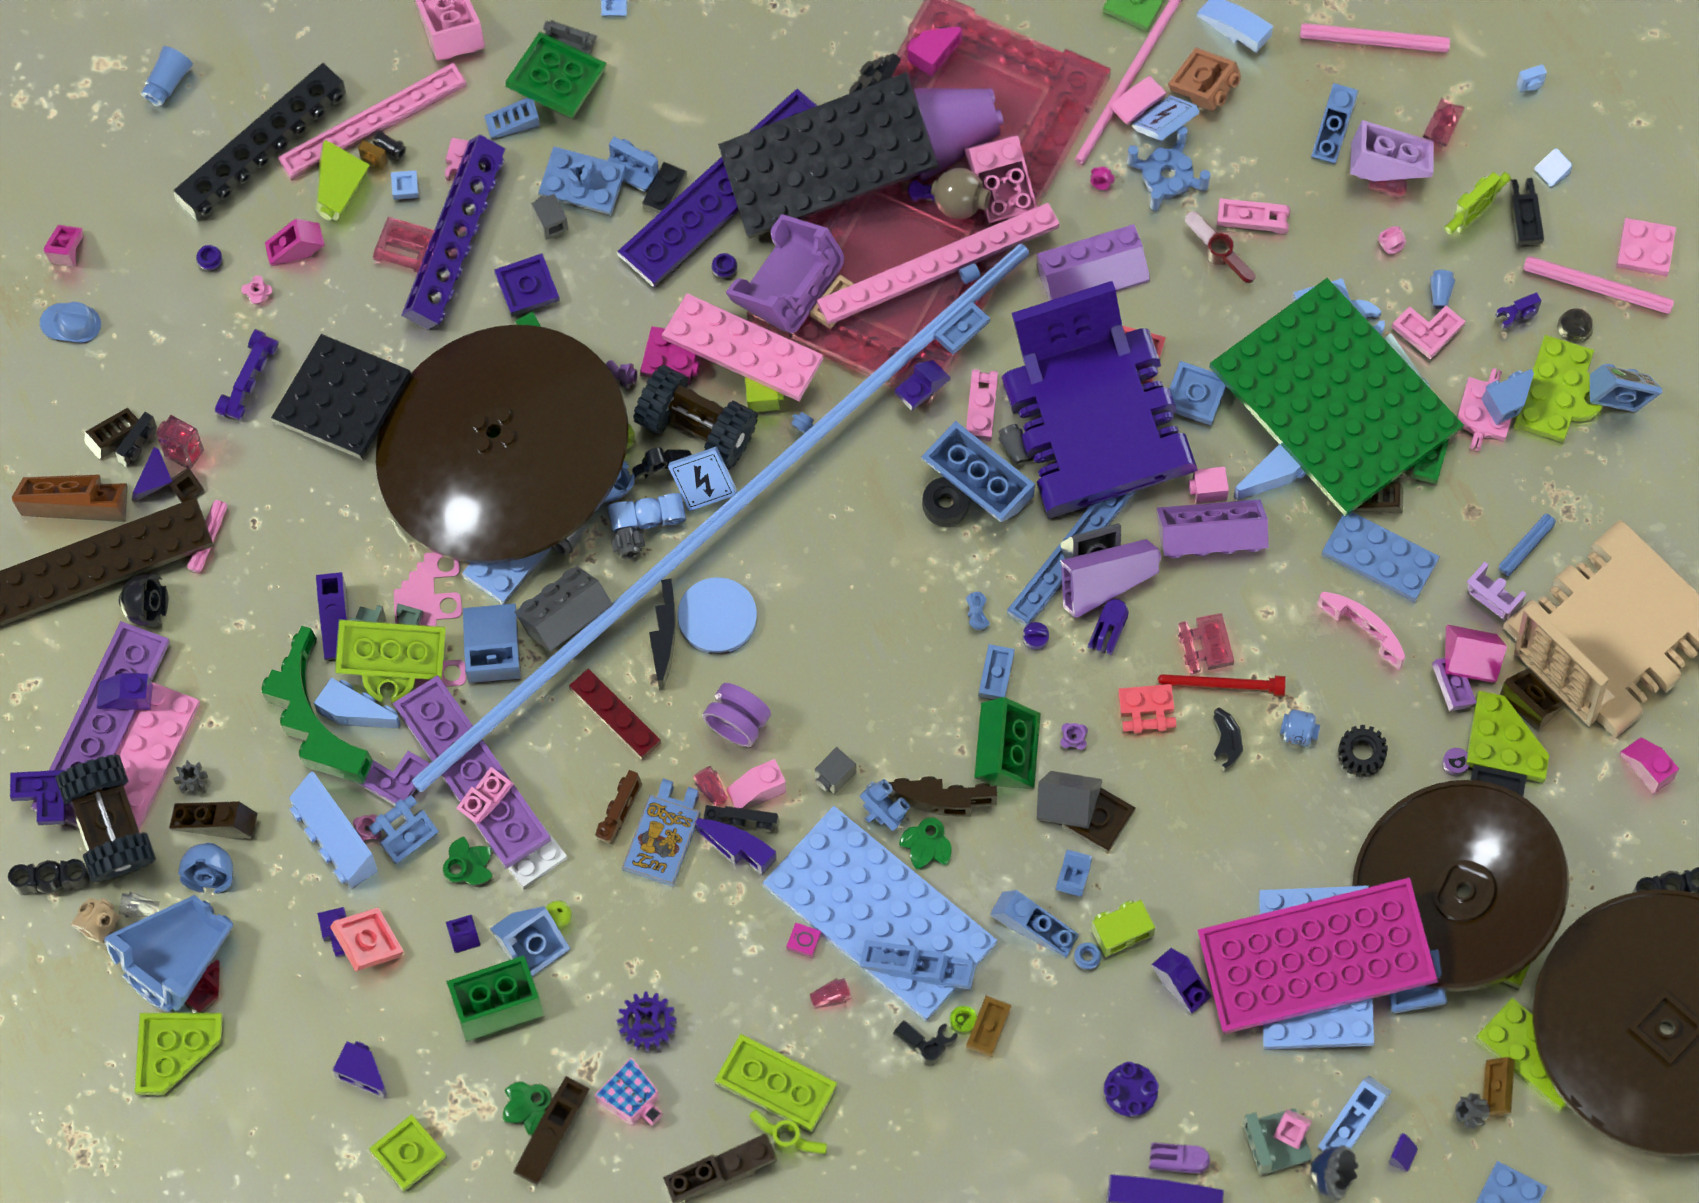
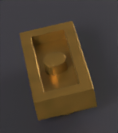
(988, 1026)
(1499, 1085)

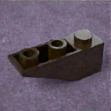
(216, 819)

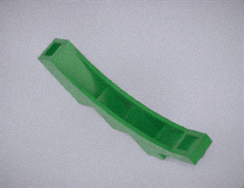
(321, 748)

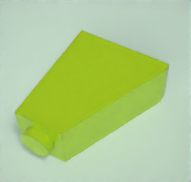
(337, 180)

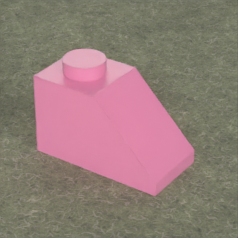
(757, 786)

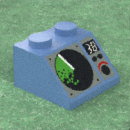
(1622, 388)

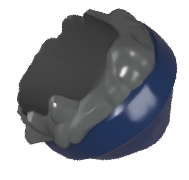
(1334, 1171)

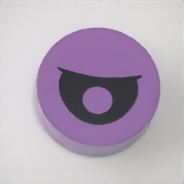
(1455, 761)

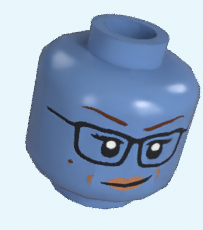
(1299, 728)

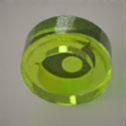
(962, 1019)

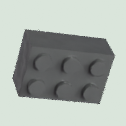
(563, 608)

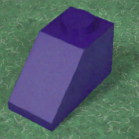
(125, 692)
(359, 1068)

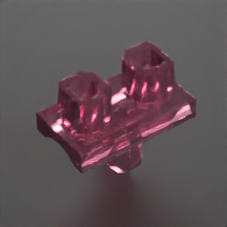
(1443, 123)

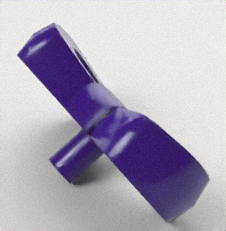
(917, 191)

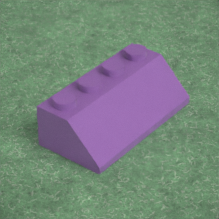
(1094, 261)
(1212, 528)

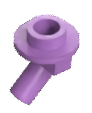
(625, 374)

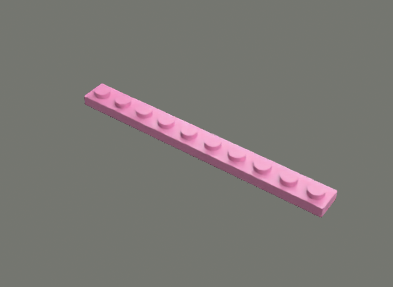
(937, 263)

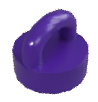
(1035, 635)

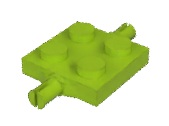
(1475, 203)

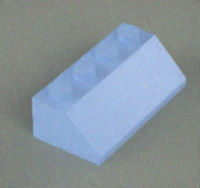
(332, 831)

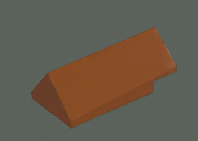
(71, 498)

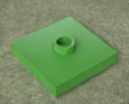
(1135, 12)

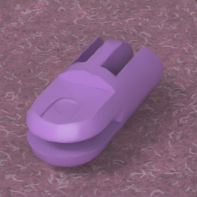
(1178, 1158)

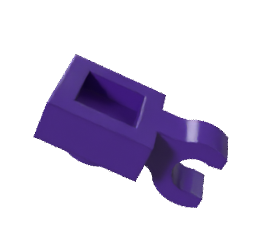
(1522, 308)
(325, 920)

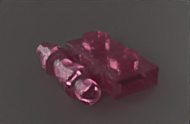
(1214, 642)

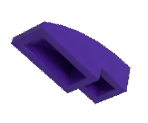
(736, 844)

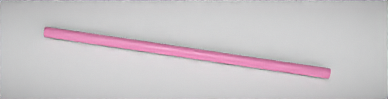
(1127, 80)

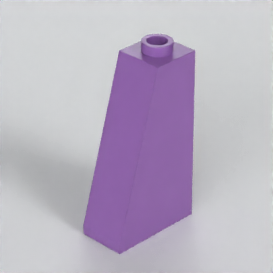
(1105, 574)

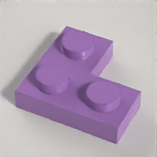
(397, 783)

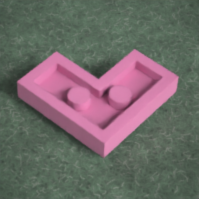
(1425, 335)

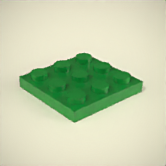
(555, 74)

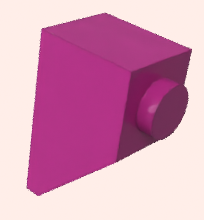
(933, 48)
(294, 242)
(1650, 764)

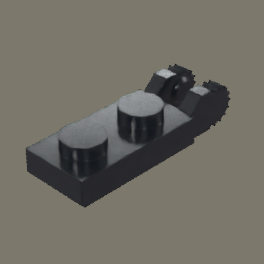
(1526, 214)

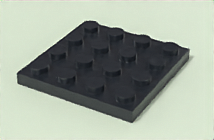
(341, 396)

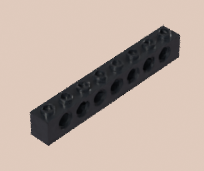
(320, 80)

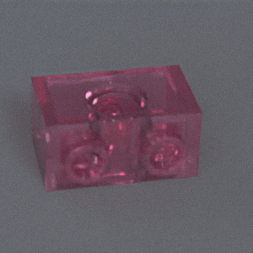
(180, 442)

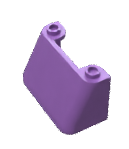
(792, 275)

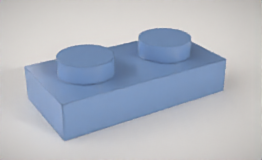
(962, 328)
(996, 672)

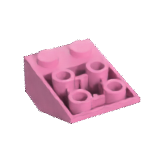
(1005, 174)

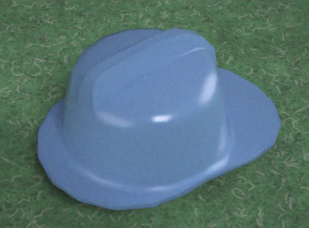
(70, 322)

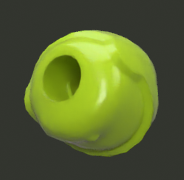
(560, 913)

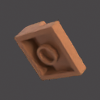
(1206, 79)

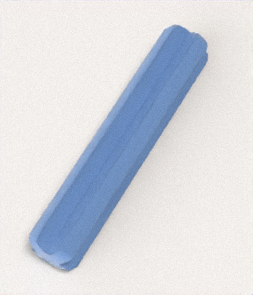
(1526, 545)

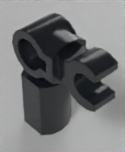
(657, 459)
(928, 1051)

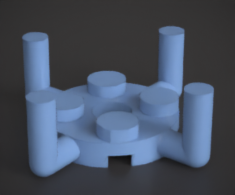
(1168, 159)

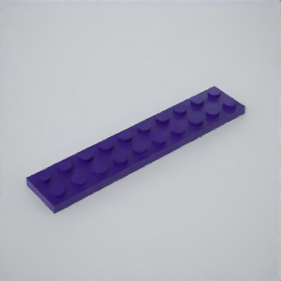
(695, 212)

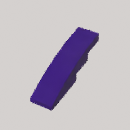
(1149, 1190)

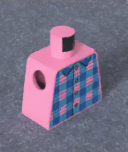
(630, 1095)

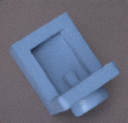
(1074, 873)

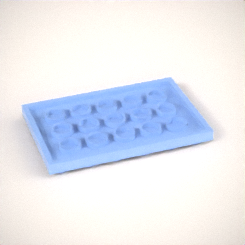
(1334, 1027)

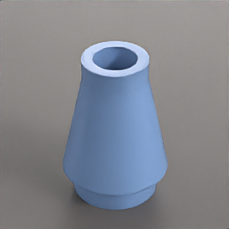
(1441, 287)

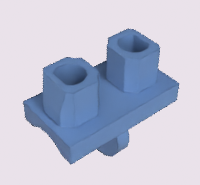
(881, 806)

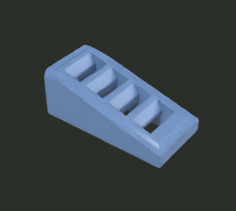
(509, 111)

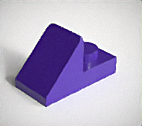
(924, 382)

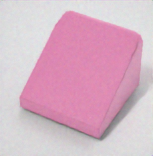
(1292, 1128)

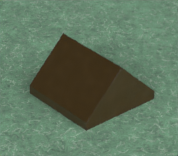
(1532, 698)

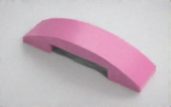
(1339, 605)

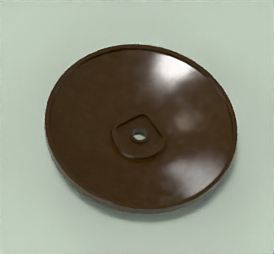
(1478, 839)

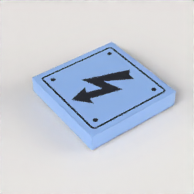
(1165, 117)
(702, 478)

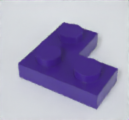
(43, 788)

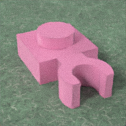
(454, 156)

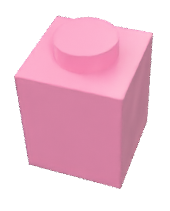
(1209, 485)

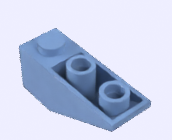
(1335, 122)
(1033, 922)

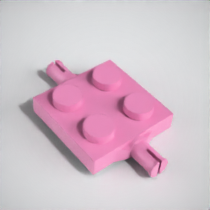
(1475, 414)

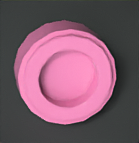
(1390, 238)

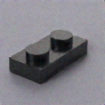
(664, 188)
(132, 445)

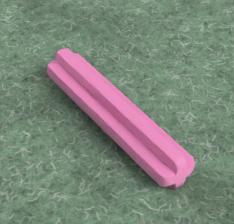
(213, 523)

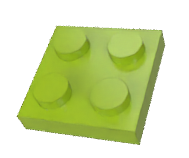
(407, 1152)

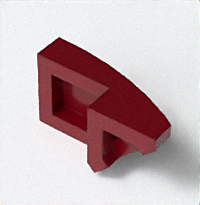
(206, 990)

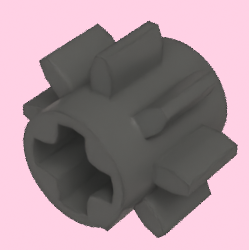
(628, 542)
(190, 784)
(1472, 1110)

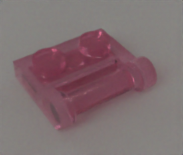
(406, 237)

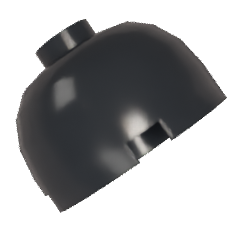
(144, 600)

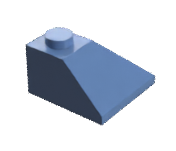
(531, 935)

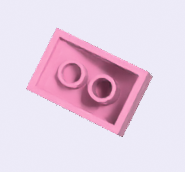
(450, 27)

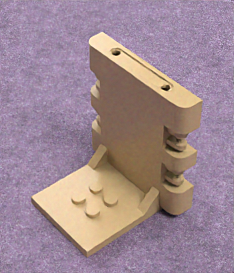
(1610, 630)

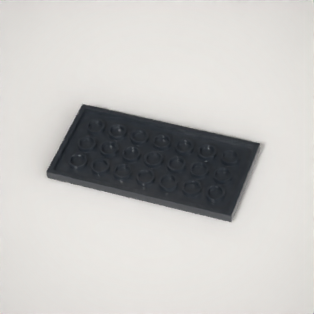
(829, 154)

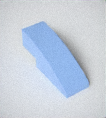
(1236, 23)

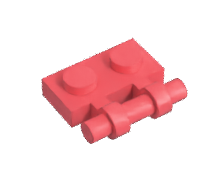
(1147, 701)

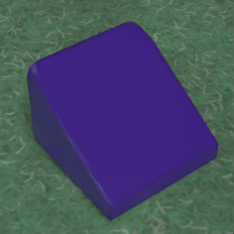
(463, 933)
(1403, 1153)

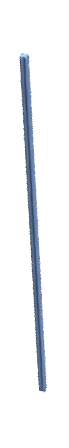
(715, 522)

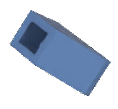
(1508, 397)

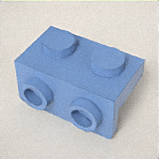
(640, 165)

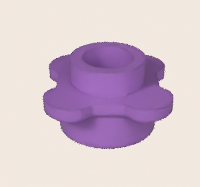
(1077, 729)

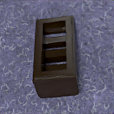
(107, 445)
(1385, 506)

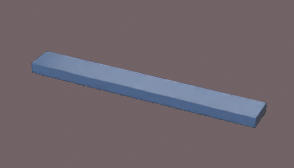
(1049, 576)

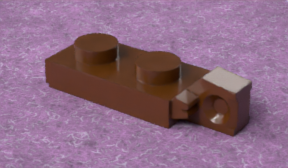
(619, 808)

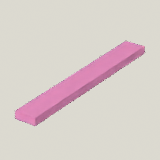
(375, 119)

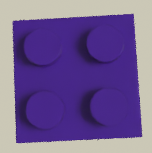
(526, 285)

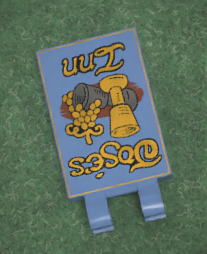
(663, 835)

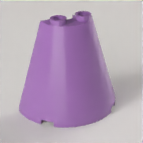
(957, 121)

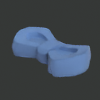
(977, 619)

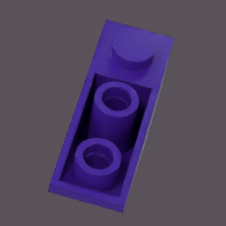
(332, 607)

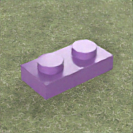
(1454, 688)

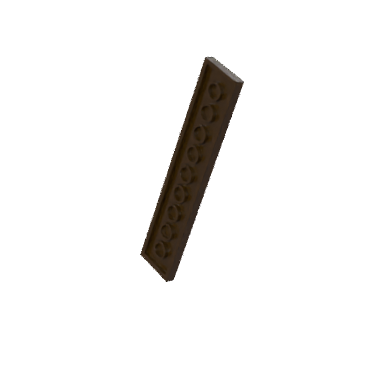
(102, 560)

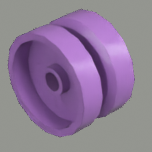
(736, 714)

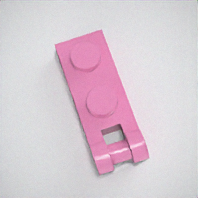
(1253, 215)
(982, 404)

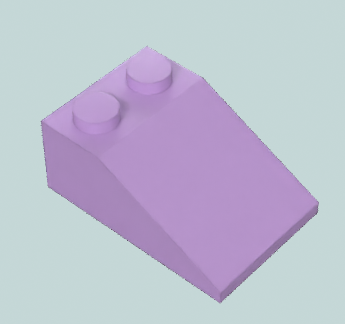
(1389, 154)

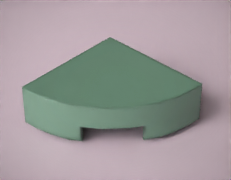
(408, 615)

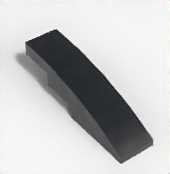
(664, 639)

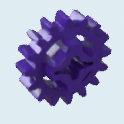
(654, 1013)

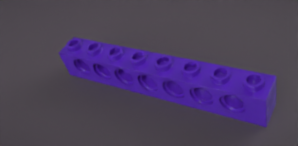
(418, 307)

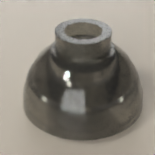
(1575, 325)

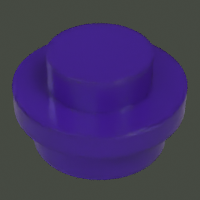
(209, 257)
(724, 265)

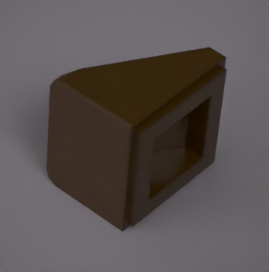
(185, 485)

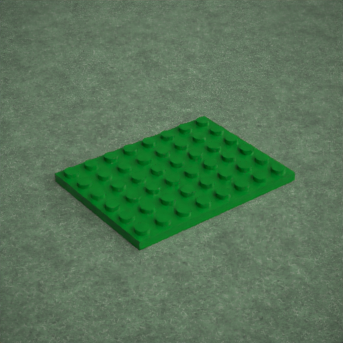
(1336, 396)

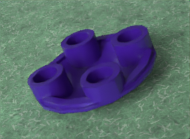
(1130, 1089)

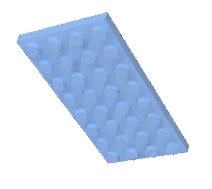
(863, 892)

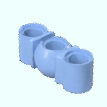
(647, 512)

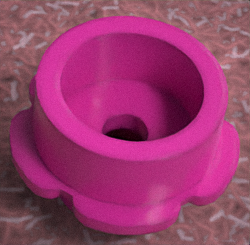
(1101, 177)

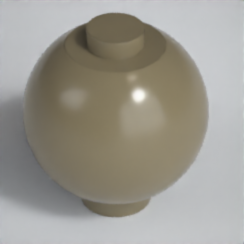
(960, 193)

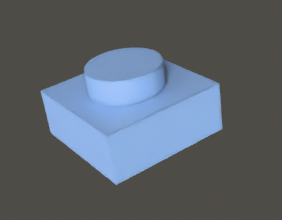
(1531, 78)
(404, 185)

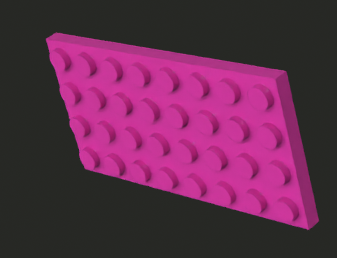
(1317, 956)

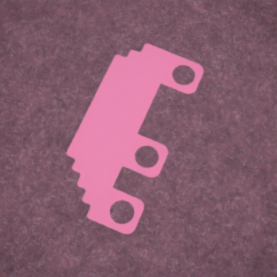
(419, 594)

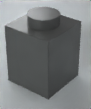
(549, 215)
(834, 771)

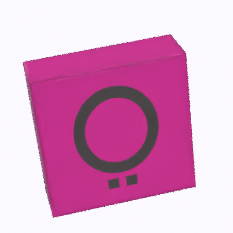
(803, 940)

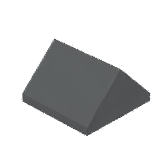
(1092, 541)
(1067, 798)

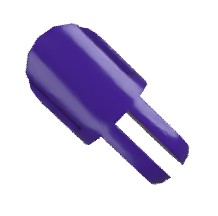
(1109, 626)

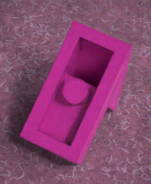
(62, 245)

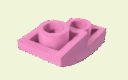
(1138, 99)
(486, 796)

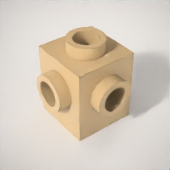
(96, 919)

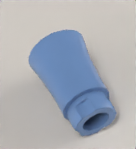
(165, 75)

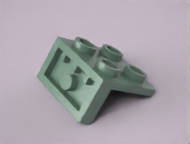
(1268, 1151)

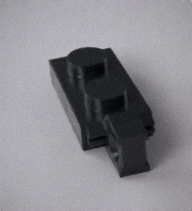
(740, 817)

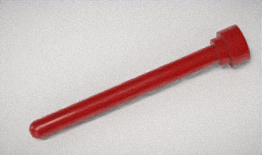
(1273, 685)

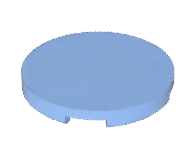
(717, 615)

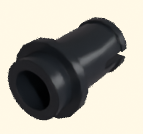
(394, 148)

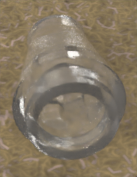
(137, 906)

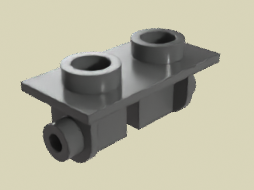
(571, 36)

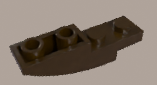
(930, 796)
(551, 1130)
(720, 1170)

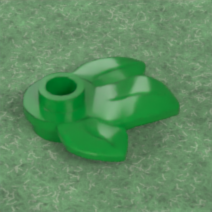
(926, 847)
(470, 860)
(522, 1106)

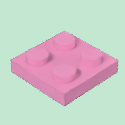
(1646, 247)

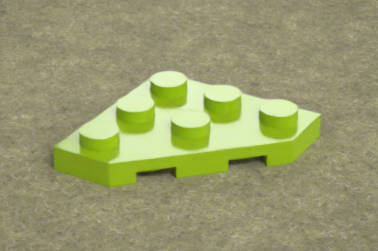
(1503, 739)
(172, 1047)

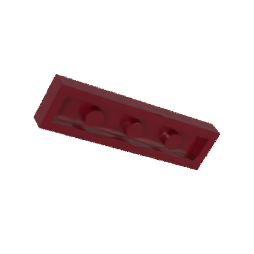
(615, 714)

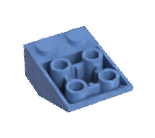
(491, 643)

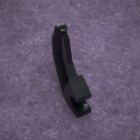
(1230, 740)

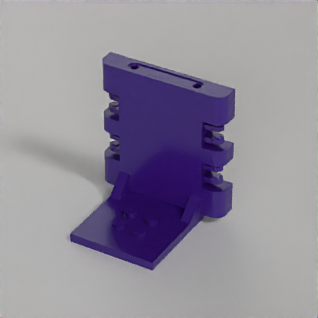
(1092, 402)

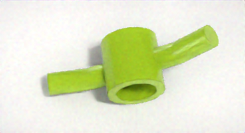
(786, 1125)

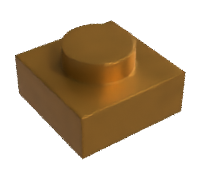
(372, 155)

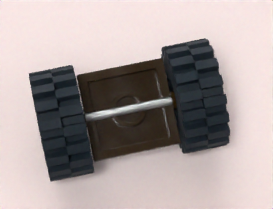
(670, 402)
(105, 818)

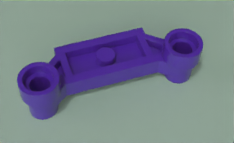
(245, 383)

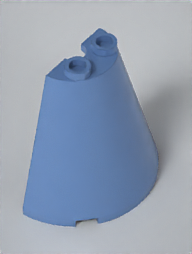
(169, 950)

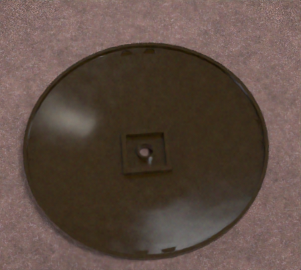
(530, 483)
(1601, 1015)

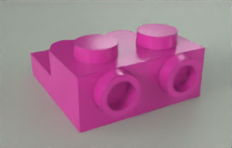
(662, 352)

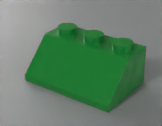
(1007, 744)
(495, 998)

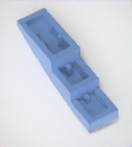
(917, 965)

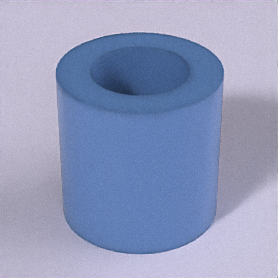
(969, 273)

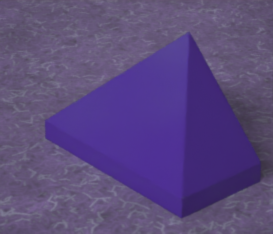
(152, 477)

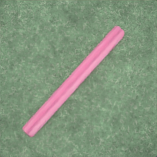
(1375, 37)
(1598, 284)

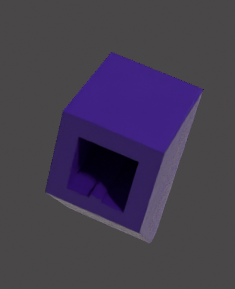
(1181, 979)

